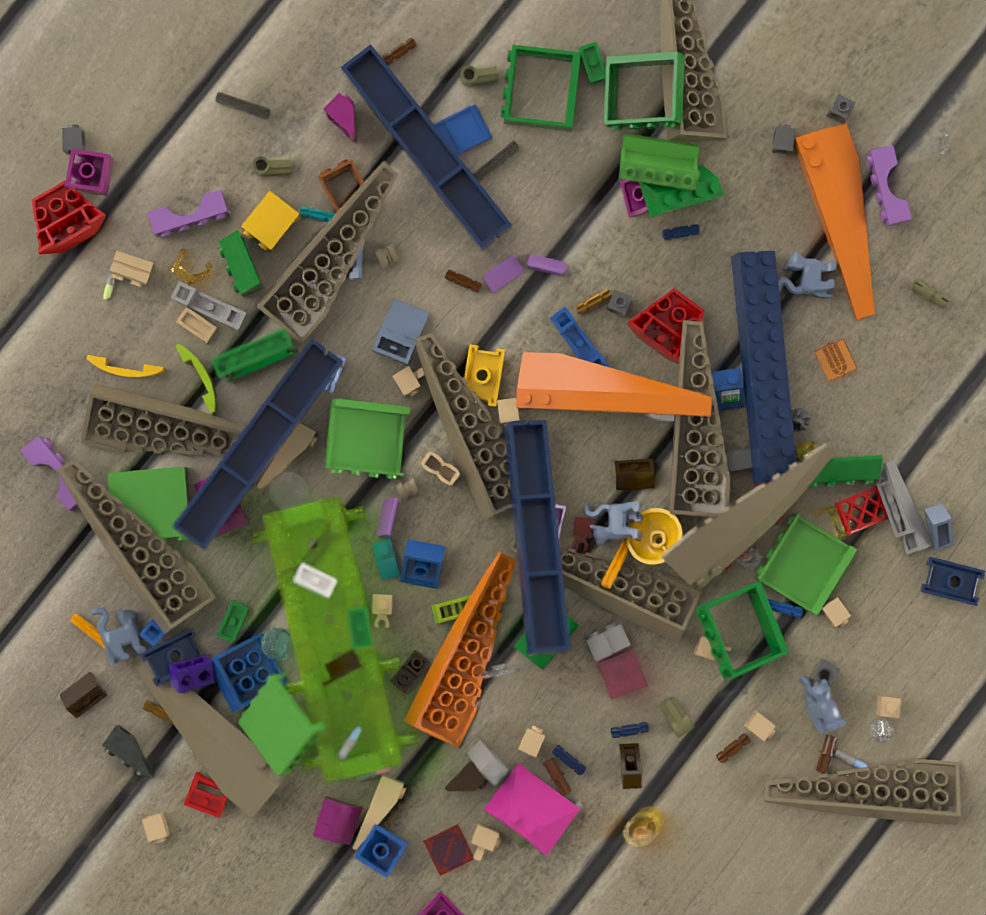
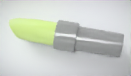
(110, 283)

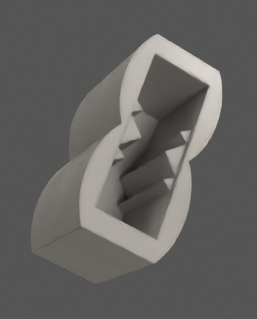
(607, 642)

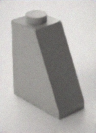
(487, 762)

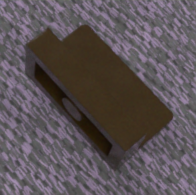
(634, 474)
(342, 666)
(82, 695)

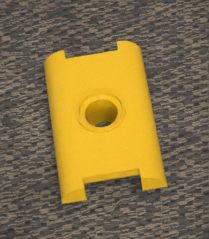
(490, 362)

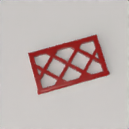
(845, 517)

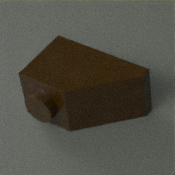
(630, 766)
(467, 779)

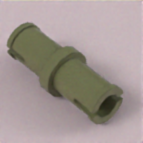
(930, 293)

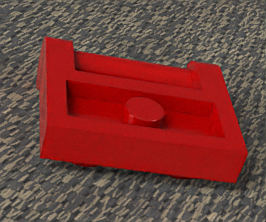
(204, 800)

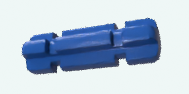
(786, 608)

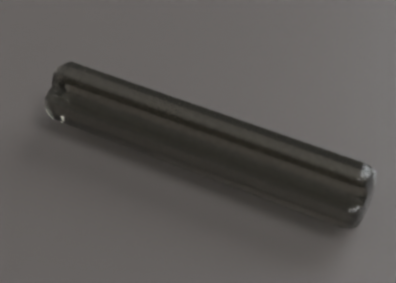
(242, 105)
(496, 161)

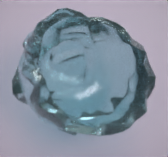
(275, 643)

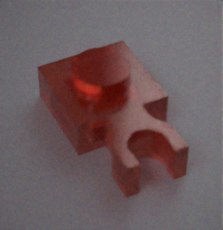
(583, 530)

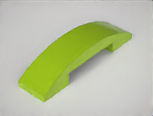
(209, 398)

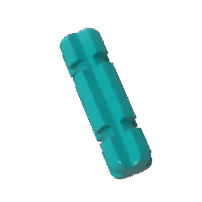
(316, 214)

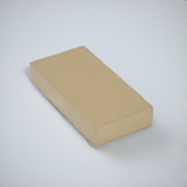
(197, 325)

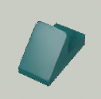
(386, 559)

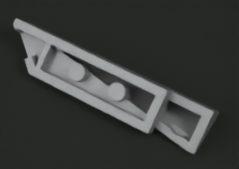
(902, 510)

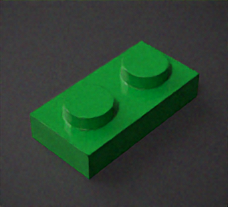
(592, 63)
(232, 621)
(359, 628)

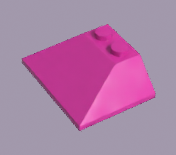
(532, 809)

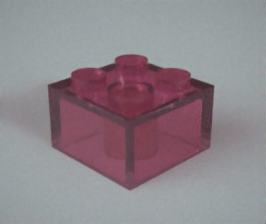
(622, 674)

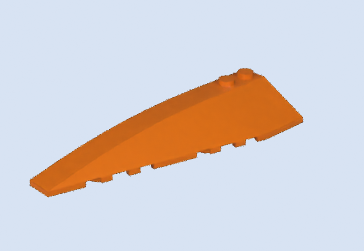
(836, 188)
(578, 385)
(454, 680)

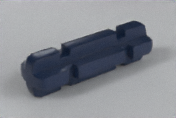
(680, 232)
(628, 730)
(569, 760)

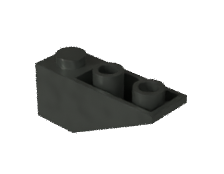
(126, 747)

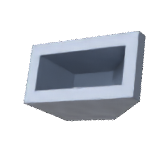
(939, 526)

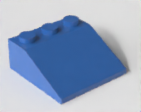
(244, 672)

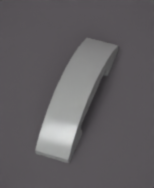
(208, 306)

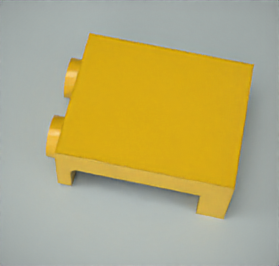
(270, 221)

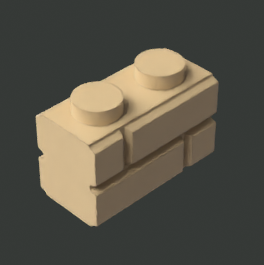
(130, 268)

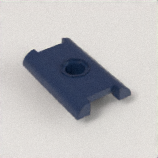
(939, 581)
(159, 656)

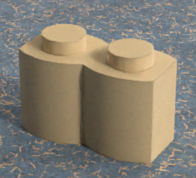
(445, 472)

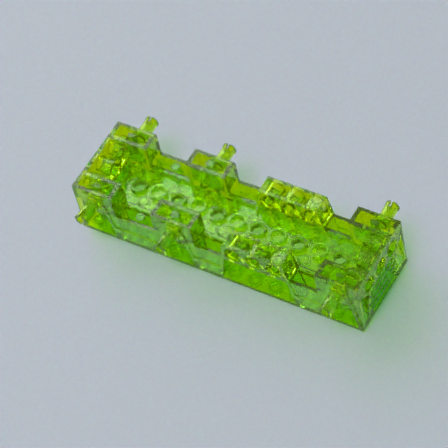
(317, 642)

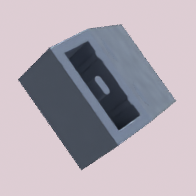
(399, 330)

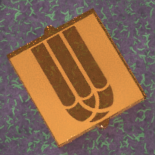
(836, 359)

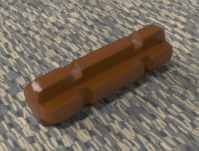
(399, 51)
(463, 281)
(733, 748)

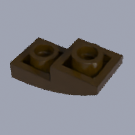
(410, 671)

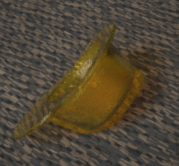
(643, 827)

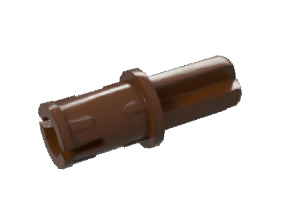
(826, 754)
(557, 776)

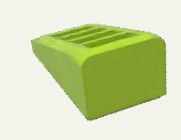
(436, 610)

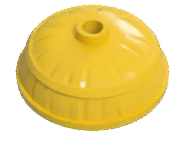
(656, 524)

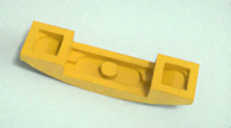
(148, 370)

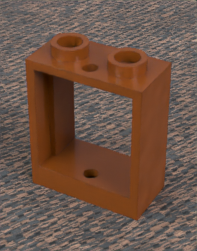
(329, 174)

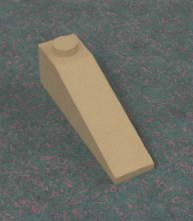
(293, 448)
(384, 799)

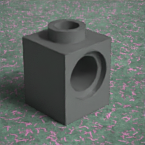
(841, 109)
(73, 138)
(783, 139)
(619, 303)
(824, 665)

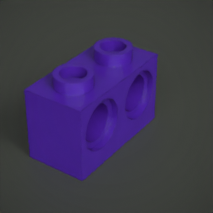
(191, 670)

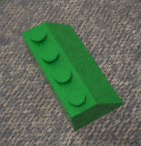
(668, 199)
(849, 471)

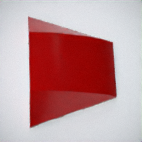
(64, 219)
(662, 323)

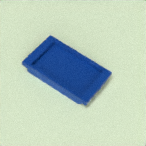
(464, 129)

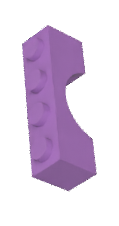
(211, 207)
(894, 210)
(40, 453)

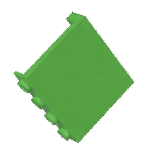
(659, 161)
(365, 438)
(154, 496)
(805, 563)
(279, 726)

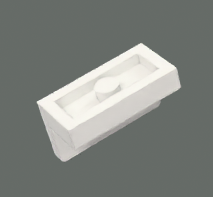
(315, 580)

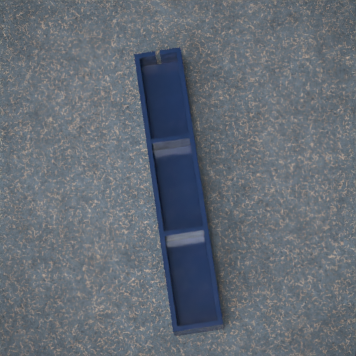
(426, 147)
(763, 364)
(257, 444)
(537, 538)

